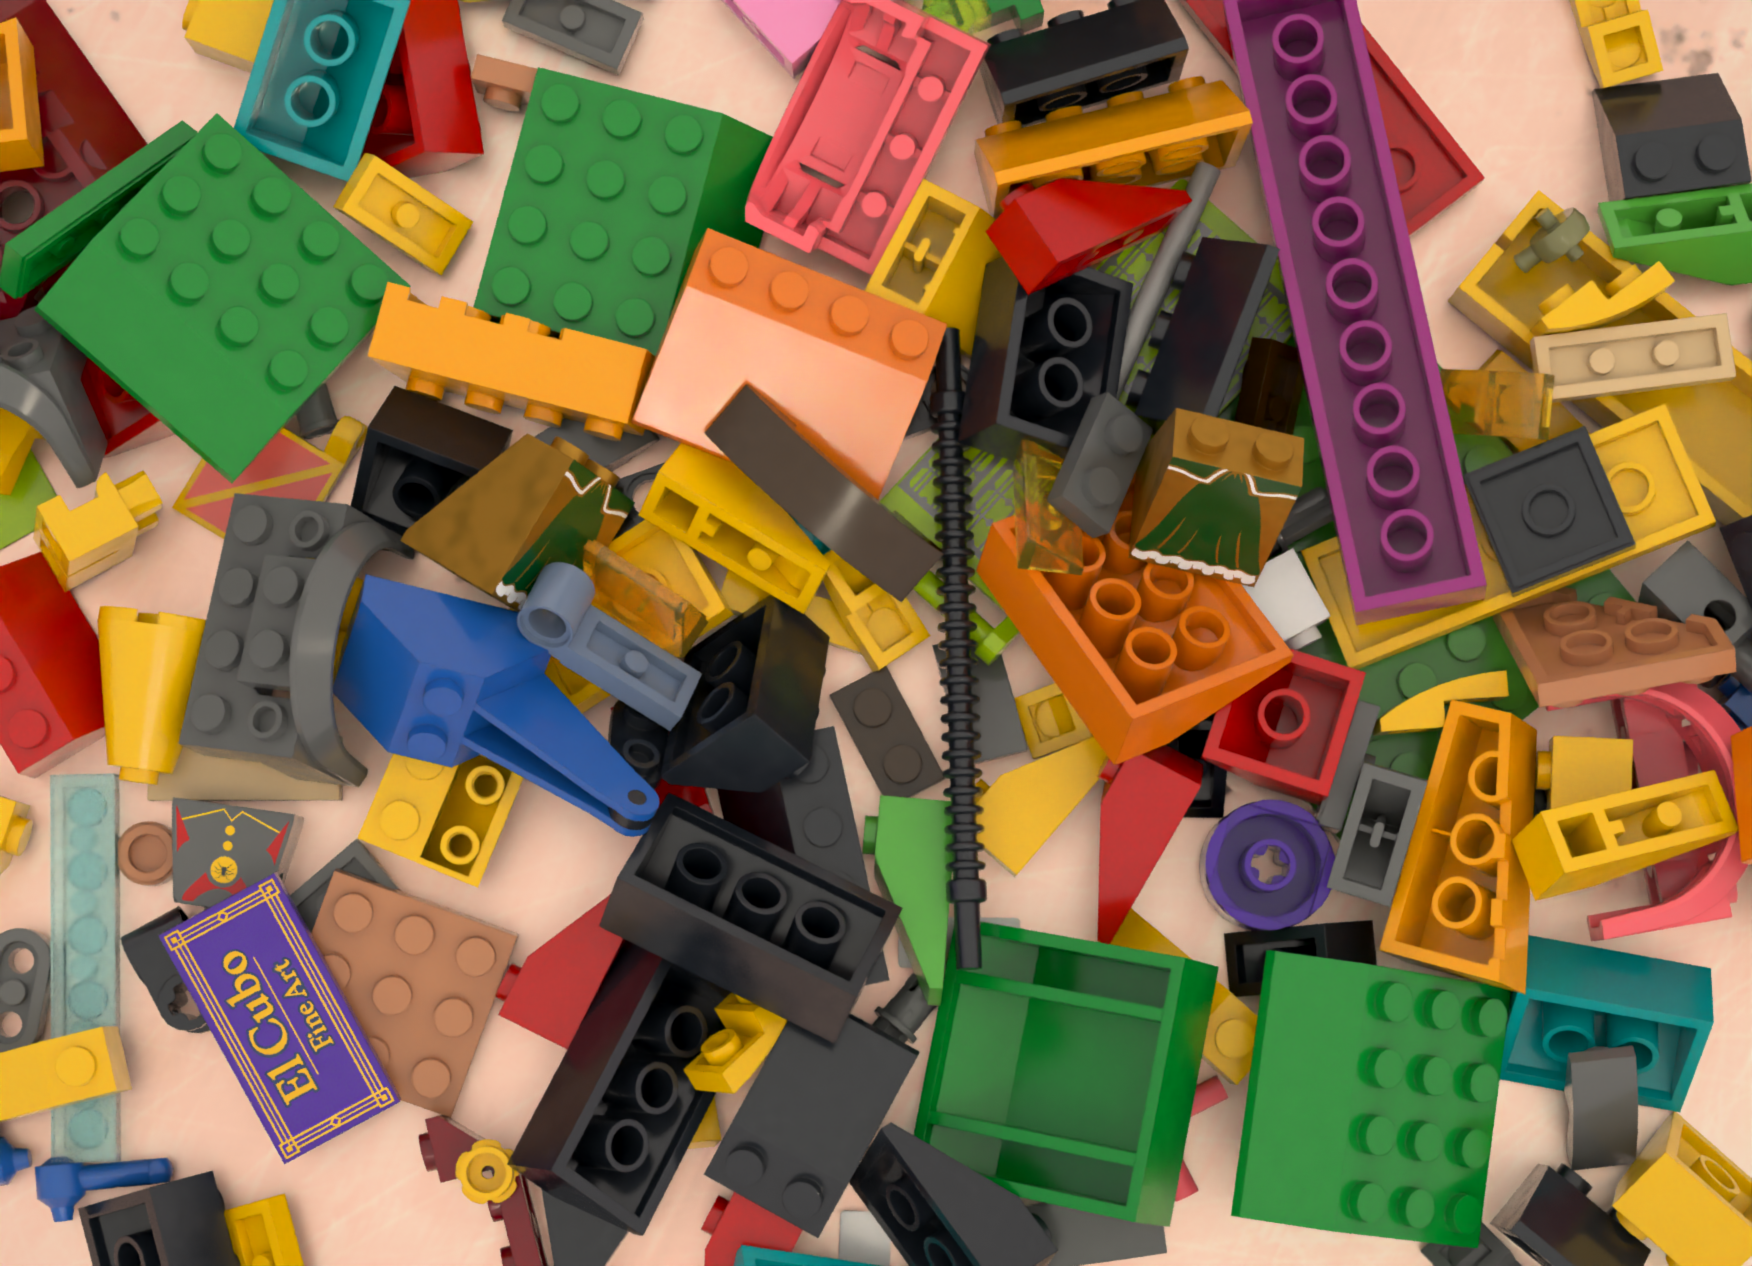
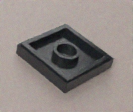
(1549, 511)

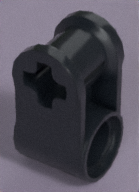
(159, 973)

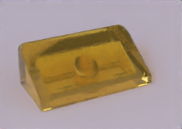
(1043, 534)
(642, 601)

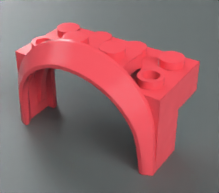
(863, 128)
(1689, 885)

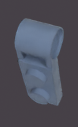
(603, 649)

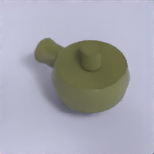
(1554, 239)

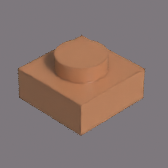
(503, 82)

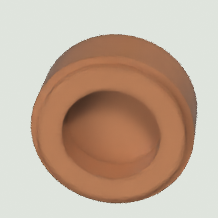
(146, 853)

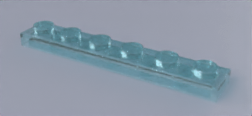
(85, 946)

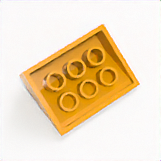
(1126, 143)

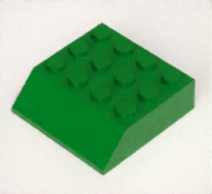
(612, 206)
(221, 297)
(1069, 1070)
(1371, 1100)

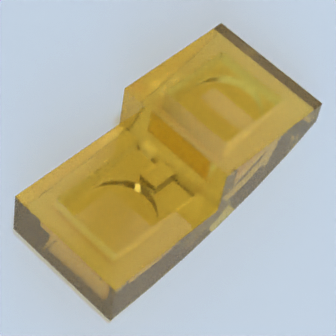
(1498, 403)

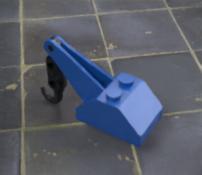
(462, 682)

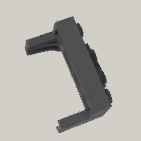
(45, 389)
(278, 629)

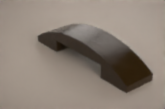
(822, 494)

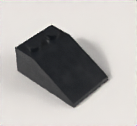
(811, 1120)
(944, 1210)

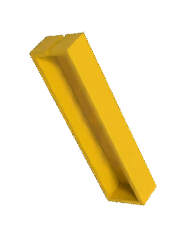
(1709, 418)

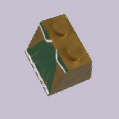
(1214, 496)
(520, 515)

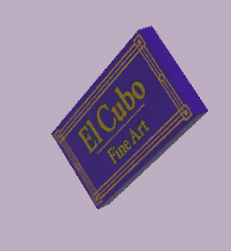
(280, 1017)

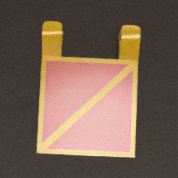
(283, 469)

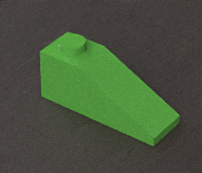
(1688, 232)
(912, 874)

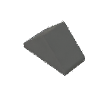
(1377, 833)

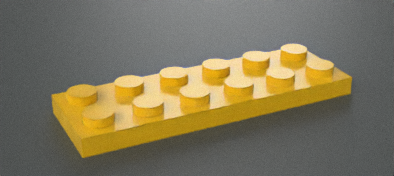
(1653, 491)

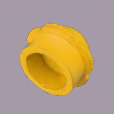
(475, 1185)

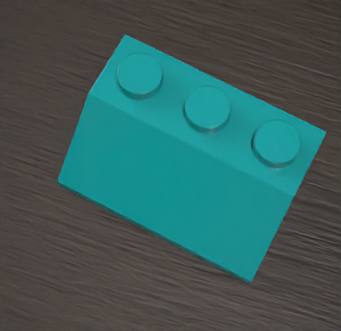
(320, 80)
(1611, 1000)

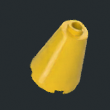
(145, 687)

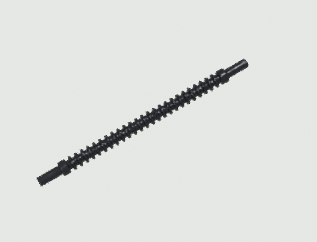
(966, 887)

